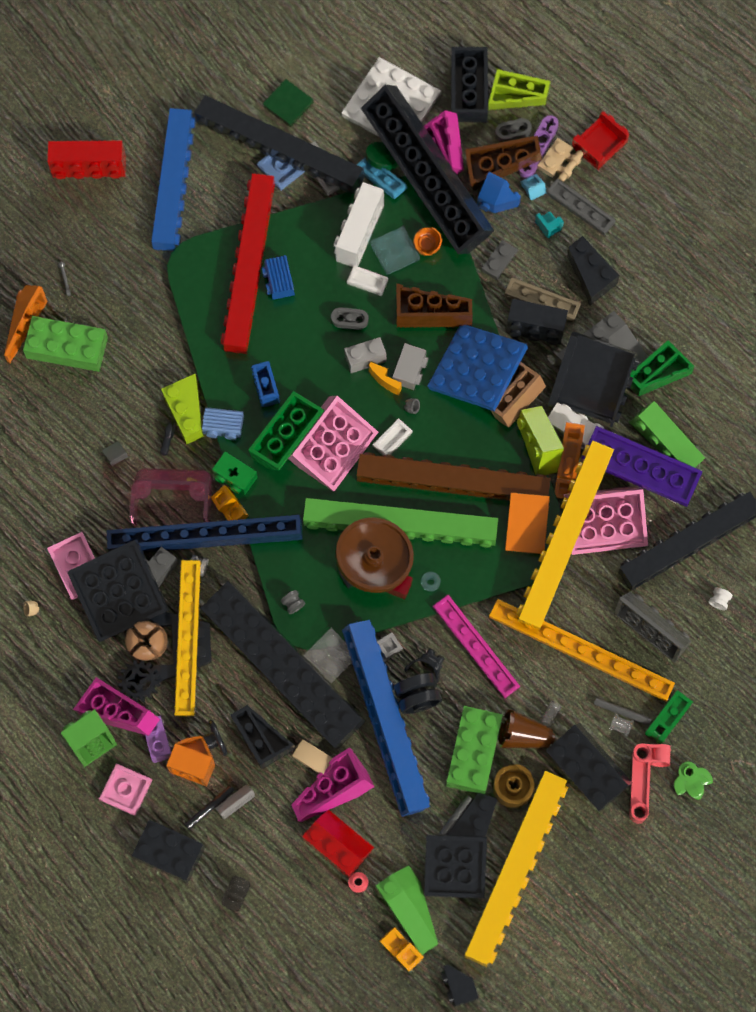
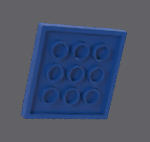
(477, 367)

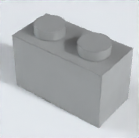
(362, 354)
(410, 365)

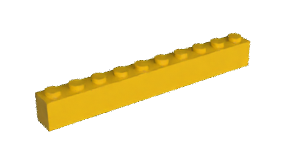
(565, 535)
(515, 869)

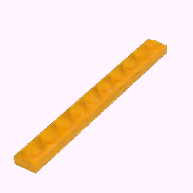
(586, 652)

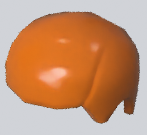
(427, 241)

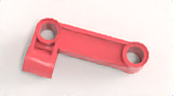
(658, 756)

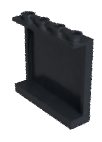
(594, 378)

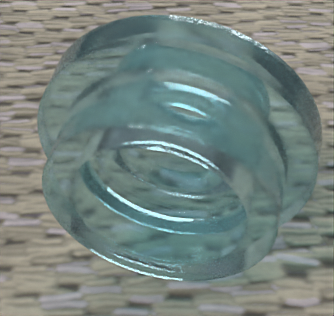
(430, 575)

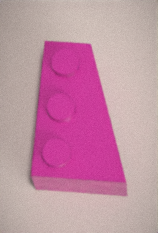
(446, 135)

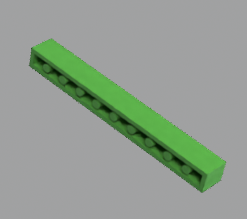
(415, 523)

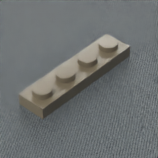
(530, 293)

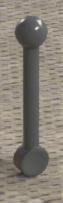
(61, 264)

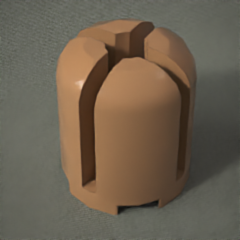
(135, 639)

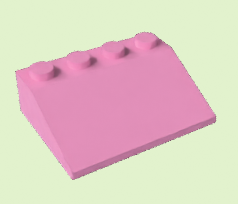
(333, 443)
(613, 521)

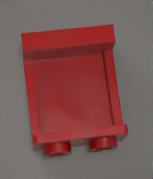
(601, 140)

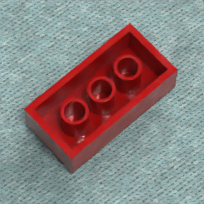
(86, 159)

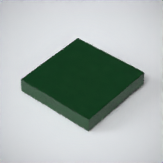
(288, 103)

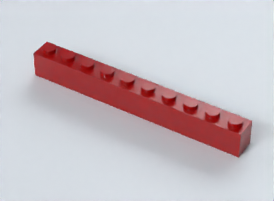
(249, 263)

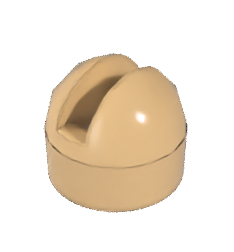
(30, 608)

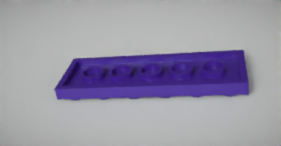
(648, 467)

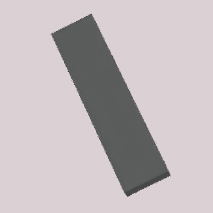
(580, 207)

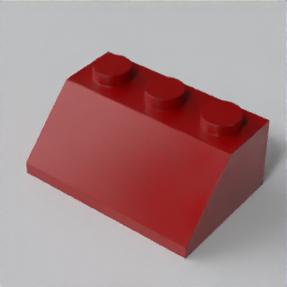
(337, 843)

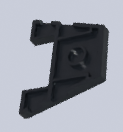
(203, 650)

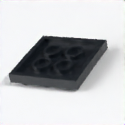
(455, 866)

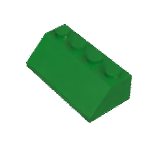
(285, 432)

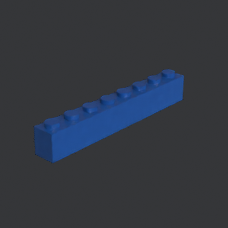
(172, 180)

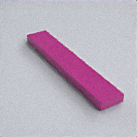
(476, 646)

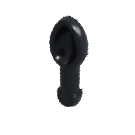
(169, 433)

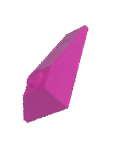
(340, 783)

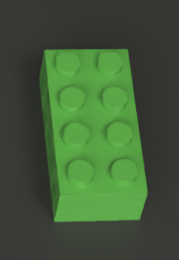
(65, 343)
(88, 737)
(474, 750)

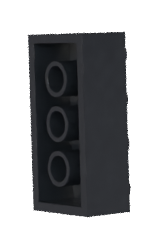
(469, 83)
(589, 766)

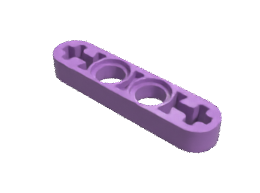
(541, 131)

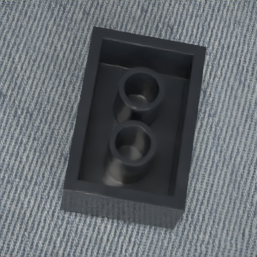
(536, 322)
(168, 851)

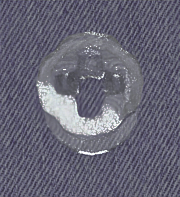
(621, 725)

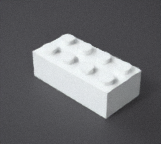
(359, 224)

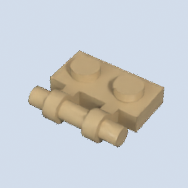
(555, 158)

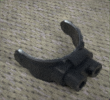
(434, 660)

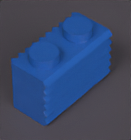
(279, 277)
(265, 384)

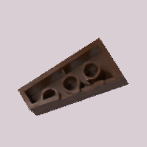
(431, 309)

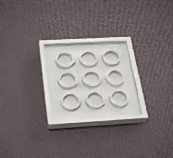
(418, 93)

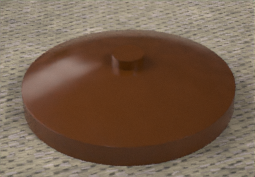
(374, 555)

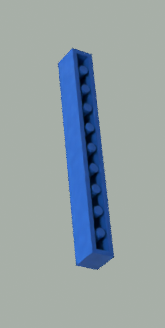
(386, 718)

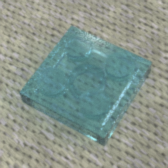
(395, 250)

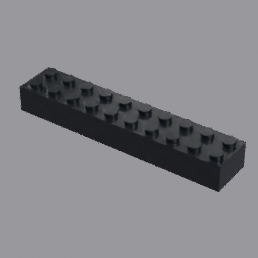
(427, 169)
(283, 665)

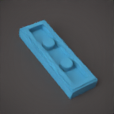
(383, 179)

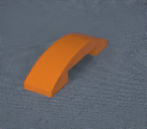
(570, 458)

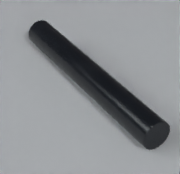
(209, 807)

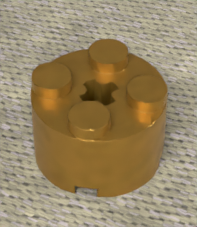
(510, 775)

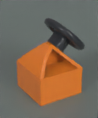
(192, 756)

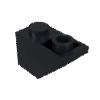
(461, 986)

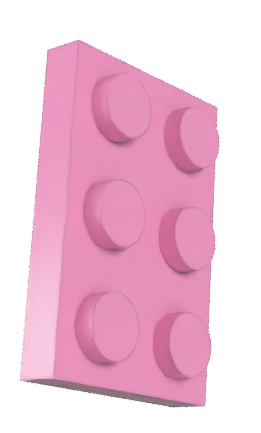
(68, 555)

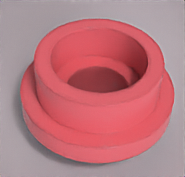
(358, 875)

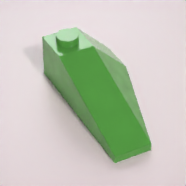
(407, 902)

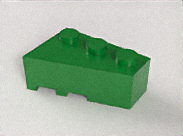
(659, 369)

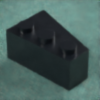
(591, 269)
(261, 738)

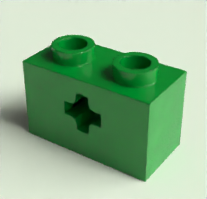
(230, 465)

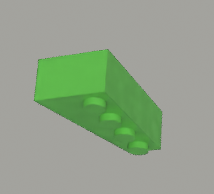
(665, 435)

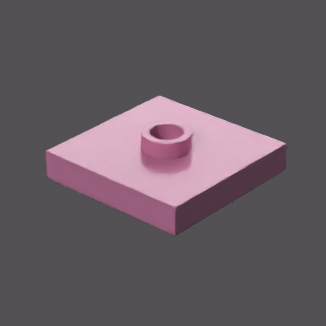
(125, 789)

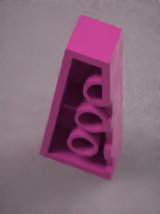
(116, 708)

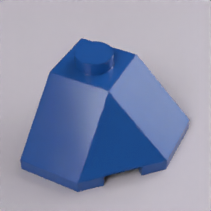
(497, 195)

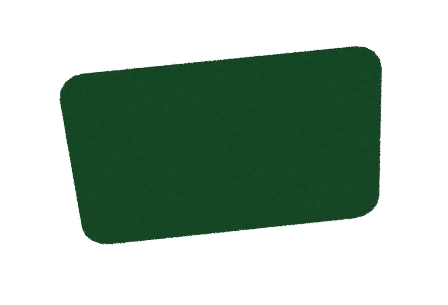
(310, 360)

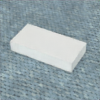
(367, 280)
(392, 438)

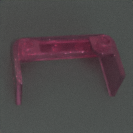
(196, 481)

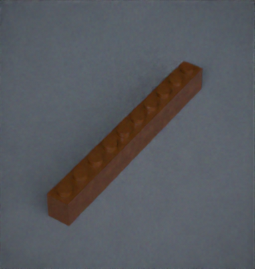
(448, 478)

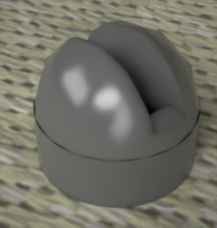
(412, 405)

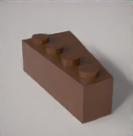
(501, 159)

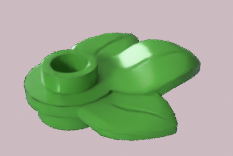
(692, 783)

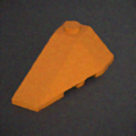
(28, 303)

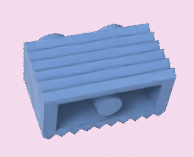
(223, 423)

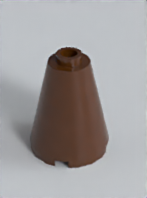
(524, 732)

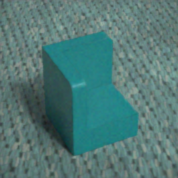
(549, 224)

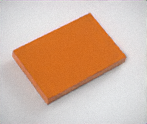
(527, 523)

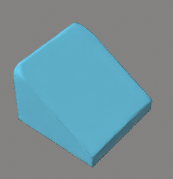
(534, 186)

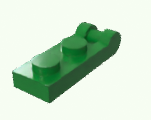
(669, 717)

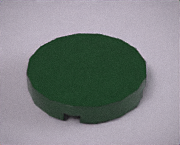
(379, 156)

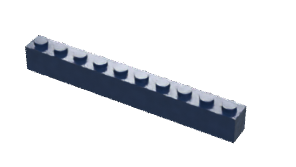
(209, 534)

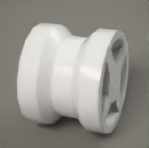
(720, 598)

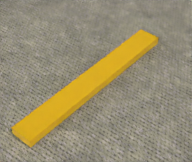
(187, 638)

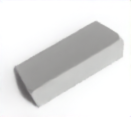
(235, 801)

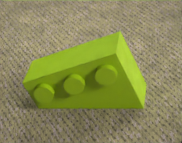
(517, 90)
(184, 406)
(540, 440)

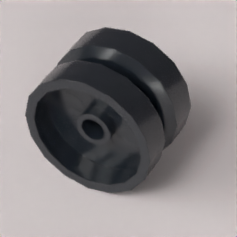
(417, 693)

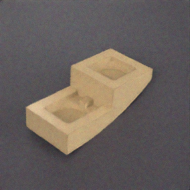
(311, 757)

